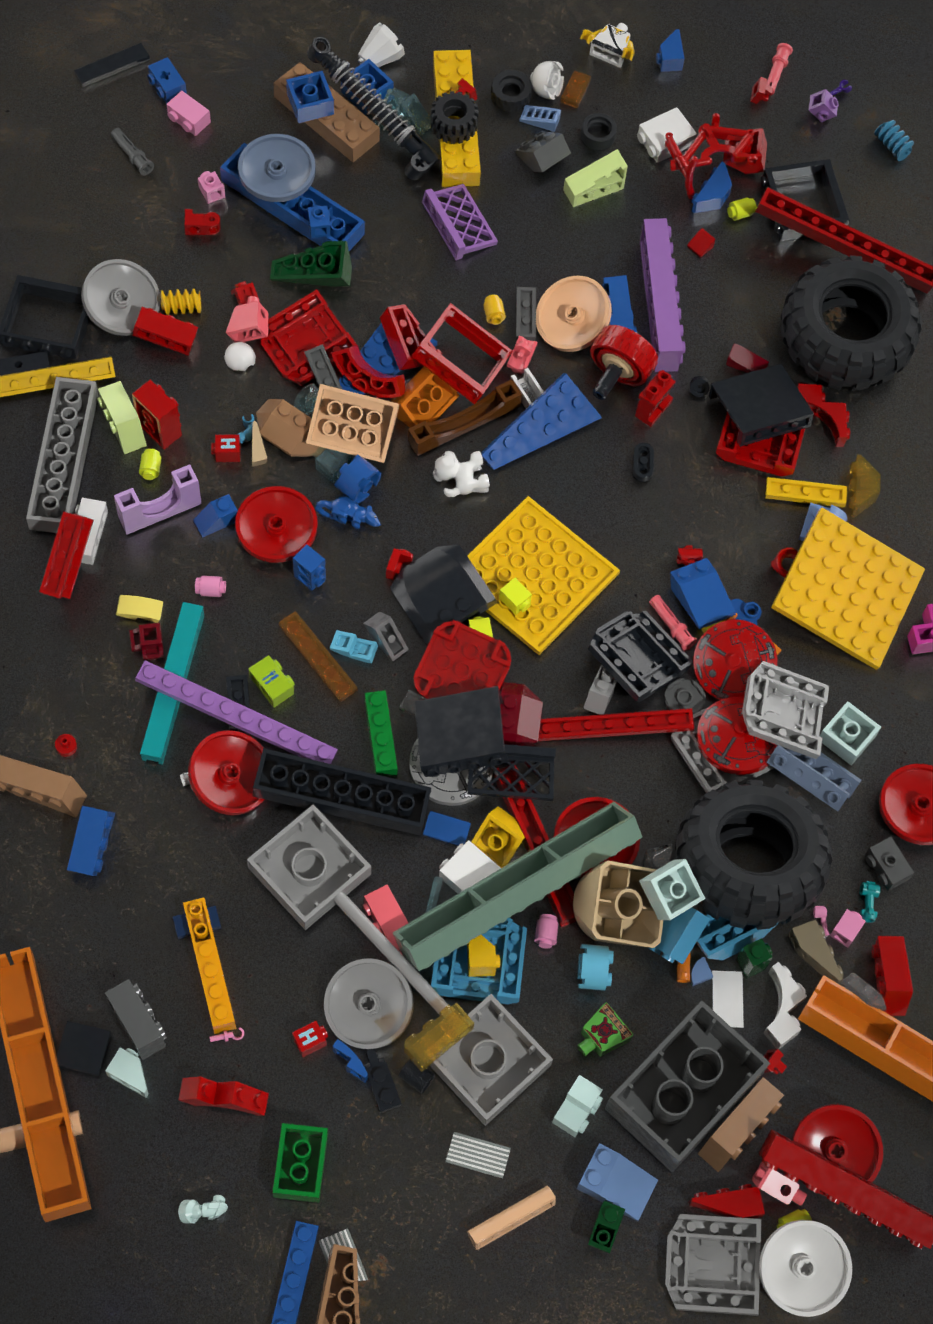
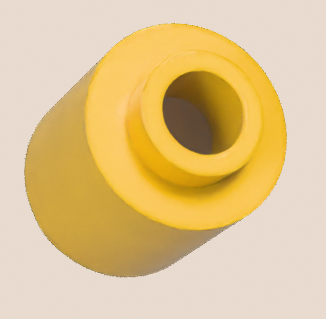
(494, 309)

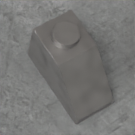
(386, 634)

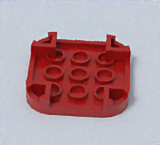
(461, 662)

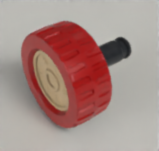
(622, 358)

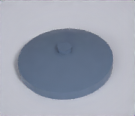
(276, 167)

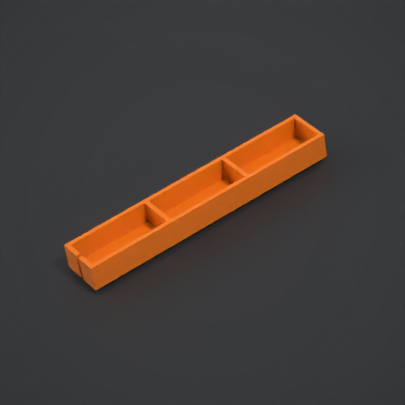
(871, 1035)
(40, 1090)

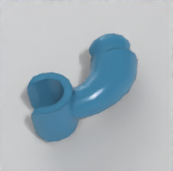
(246, 435)

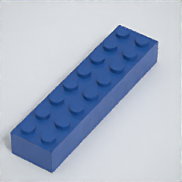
(343, 223)

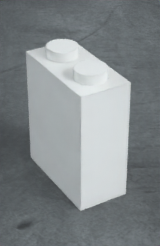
(653, 133)
(466, 867)

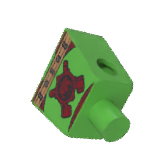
(604, 1032)

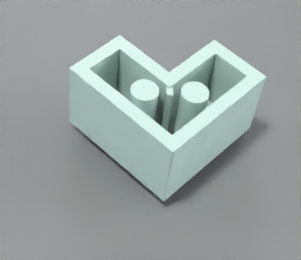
(580, 1102)

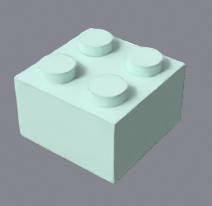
(849, 733)
(672, 889)

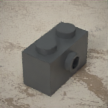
(889, 864)

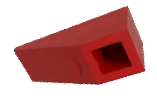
(726, 1203)

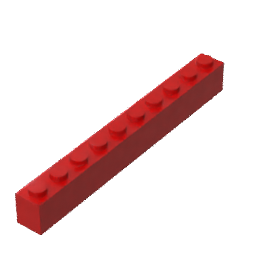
(844, 238)

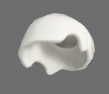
(239, 356)

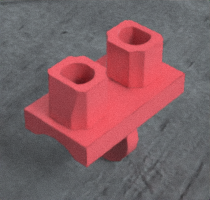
(521, 355)

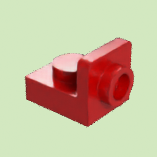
(243, 291)
(397, 559)

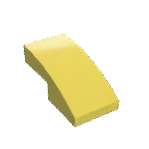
(139, 607)

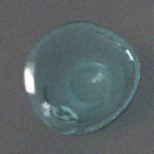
(306, 399)

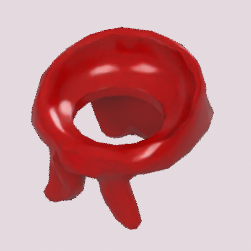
(787, 552)

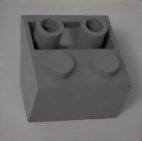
(543, 150)

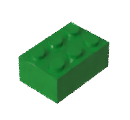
(300, 1163)

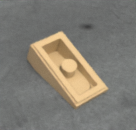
(258, 451)

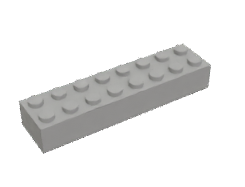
(62, 453)

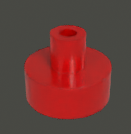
(66, 745)

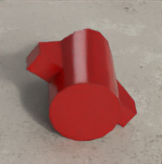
(689, 555)

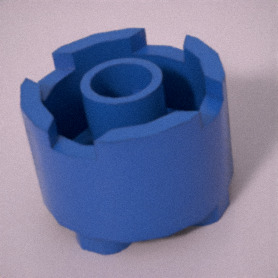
(357, 479)

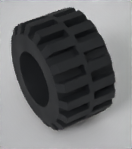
(454, 129)

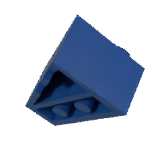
(90, 840)

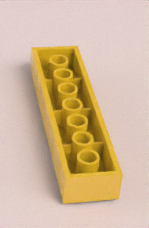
(458, 161)

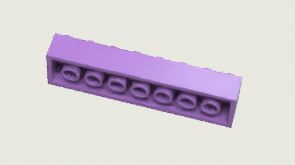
(661, 294)

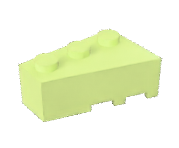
(596, 179)
(122, 417)

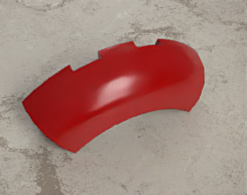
(366, 378)

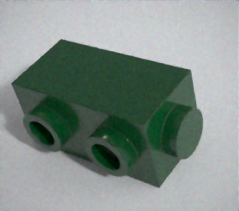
(754, 958)

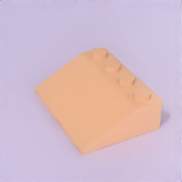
(352, 423)

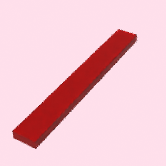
(616, 724)

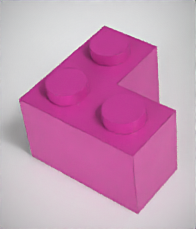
(921, 636)

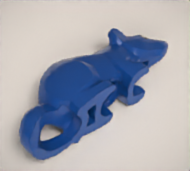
(345, 509)

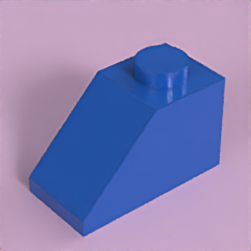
(671, 53)
(216, 516)

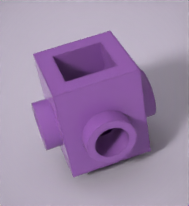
(823, 105)

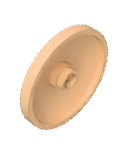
(573, 313)

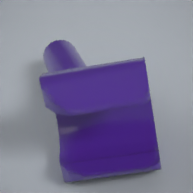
(840, 88)

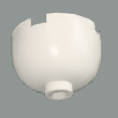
(547, 79)

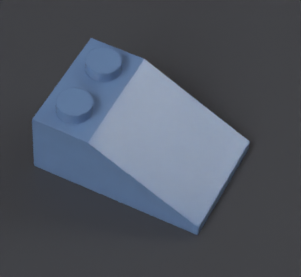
(617, 1181)

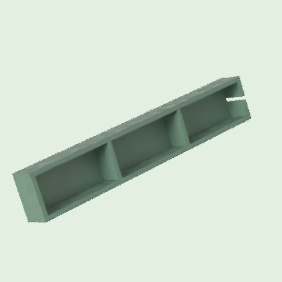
(517, 885)

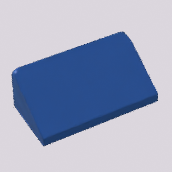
(446, 828)

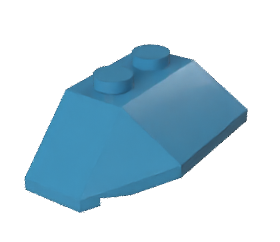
(721, 940)

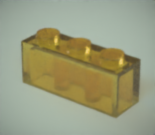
(438, 1036)

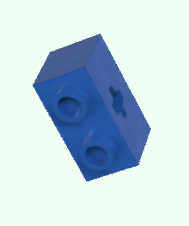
(166, 79)

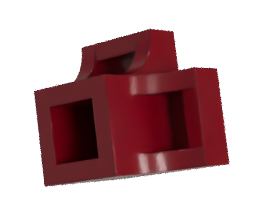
(148, 640)

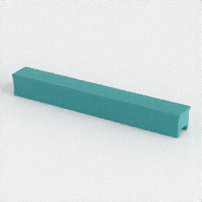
(179, 663)

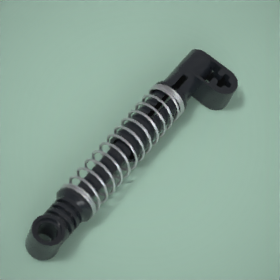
(406, 135)

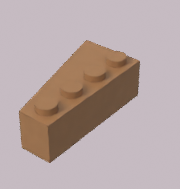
(740, 1125)

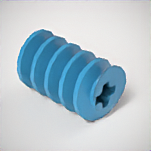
(894, 140)

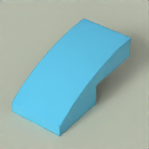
(353, 647)

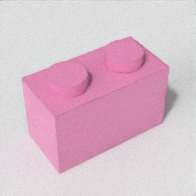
(188, 113)

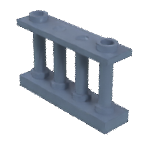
(818, 776)

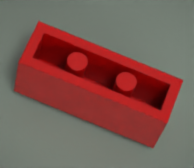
(165, 330)

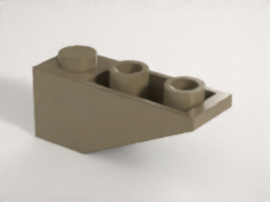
(812, 947)

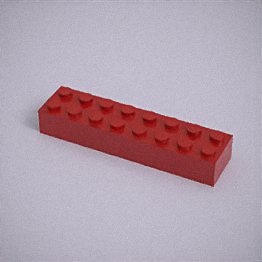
(845, 1186)

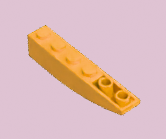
(209, 966)

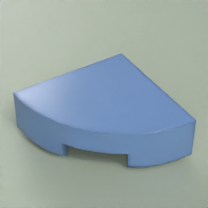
(700, 972)

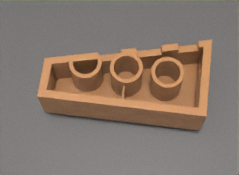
(41, 786)
(340, 1289)

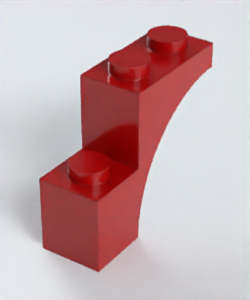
(831, 413)
(230, 1095)

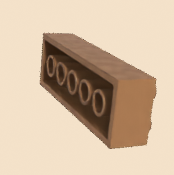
(345, 130)

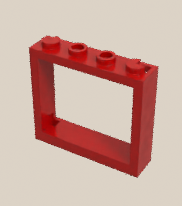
(447, 370)

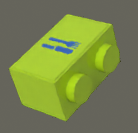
(271, 680)

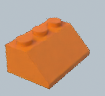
(424, 398)

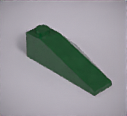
(317, 266)

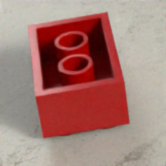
(157, 414)

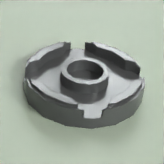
(684, 695)

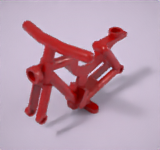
(710, 134)

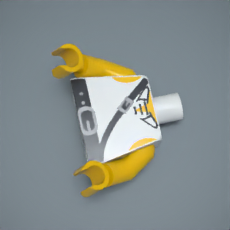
(610, 44)

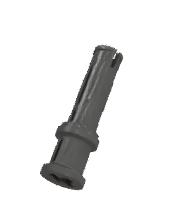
(136, 156)

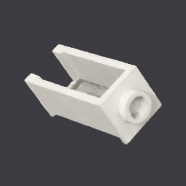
(528, 387)

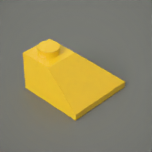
(499, 837)

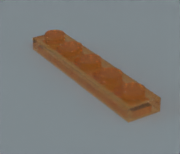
(318, 656)

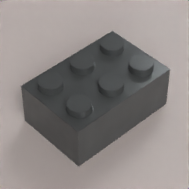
(136, 1018)

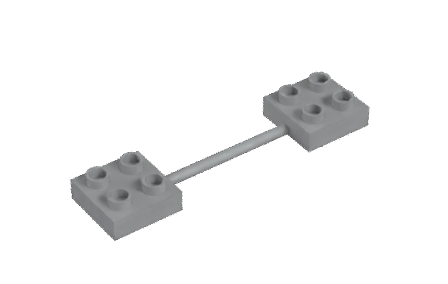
(315, 868)

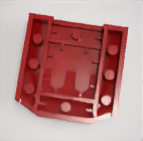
(299, 329)
(772, 455)

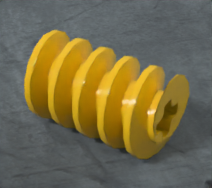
(181, 301)

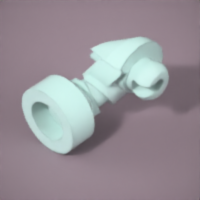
(191, 1210)

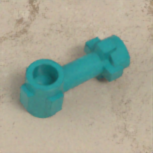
(869, 890)

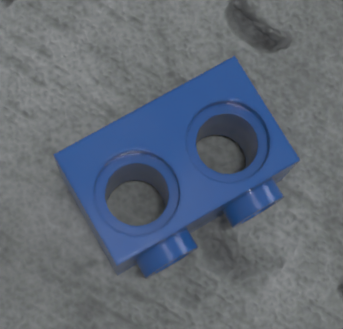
(309, 567)

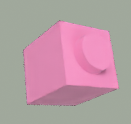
(848, 927)

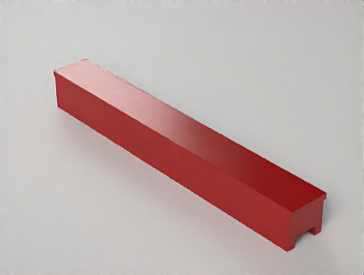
(535, 835)

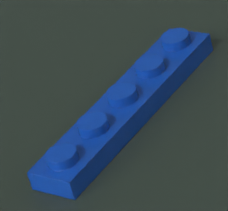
(295, 1273)

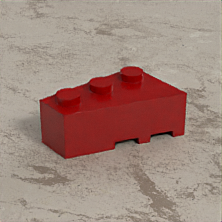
(403, 335)
(893, 973)

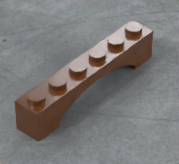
(433, 434)

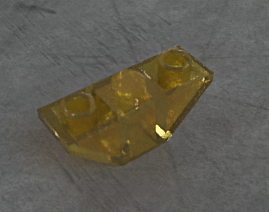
(864, 485)

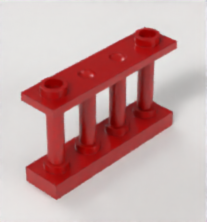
(66, 555)

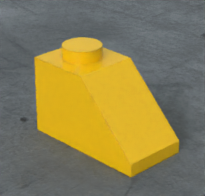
(482, 957)

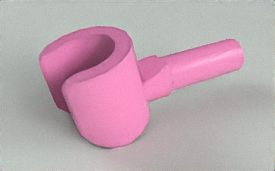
(821, 912)

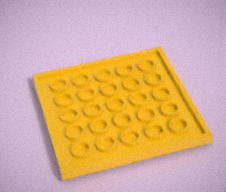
(550, 563)
(848, 588)

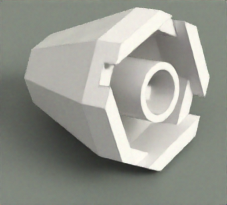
(381, 47)

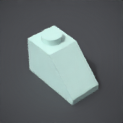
(128, 1071)

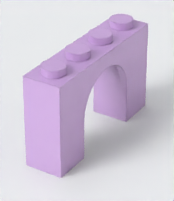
(181, 497)

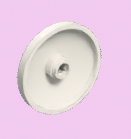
(805, 1268)

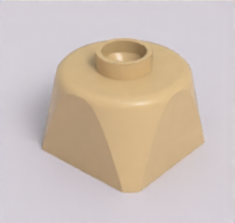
(614, 906)

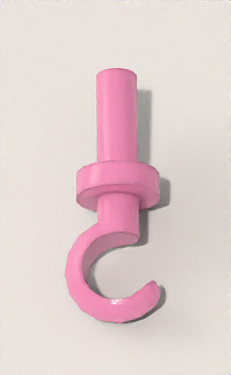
(226, 1035)

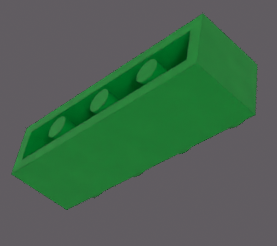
(381, 734)

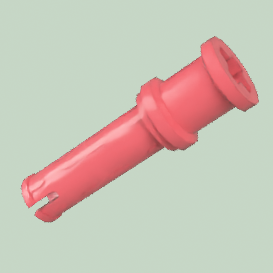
(779, 63)
(677, 629)

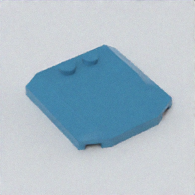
(451, 972)

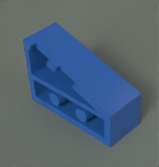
(620, 301)

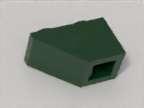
(606, 1226)

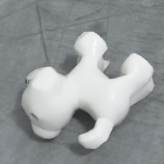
(448, 467)

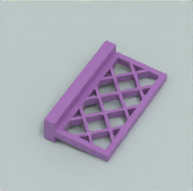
(445, 223)

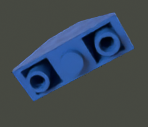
(713, 191)

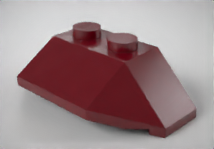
(520, 715)

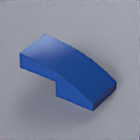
(354, 1066)

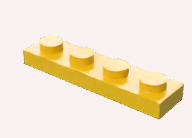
(806, 492)

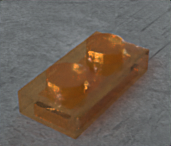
(575, 89)

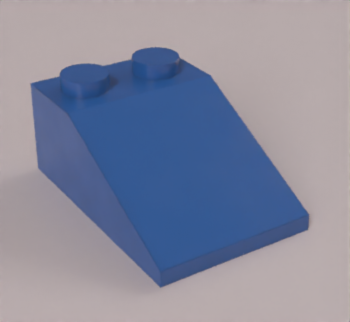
(701, 593)

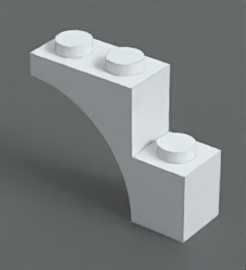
(790, 996)

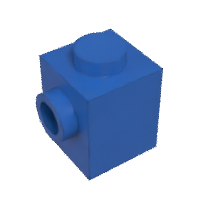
(319, 221)

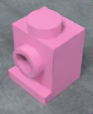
(209, 184)

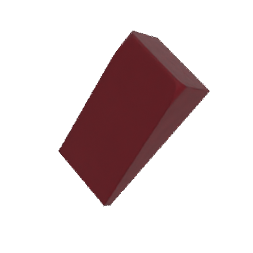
(745, 360)

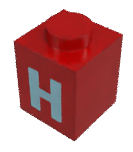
(226, 448)
(310, 1038)

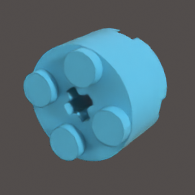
(594, 967)

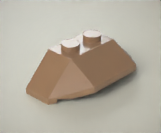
(286, 428)

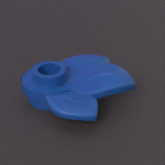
(741, 609)

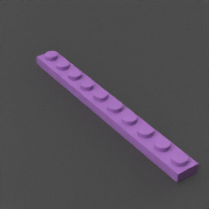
(234, 713)

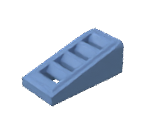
(548, 124)

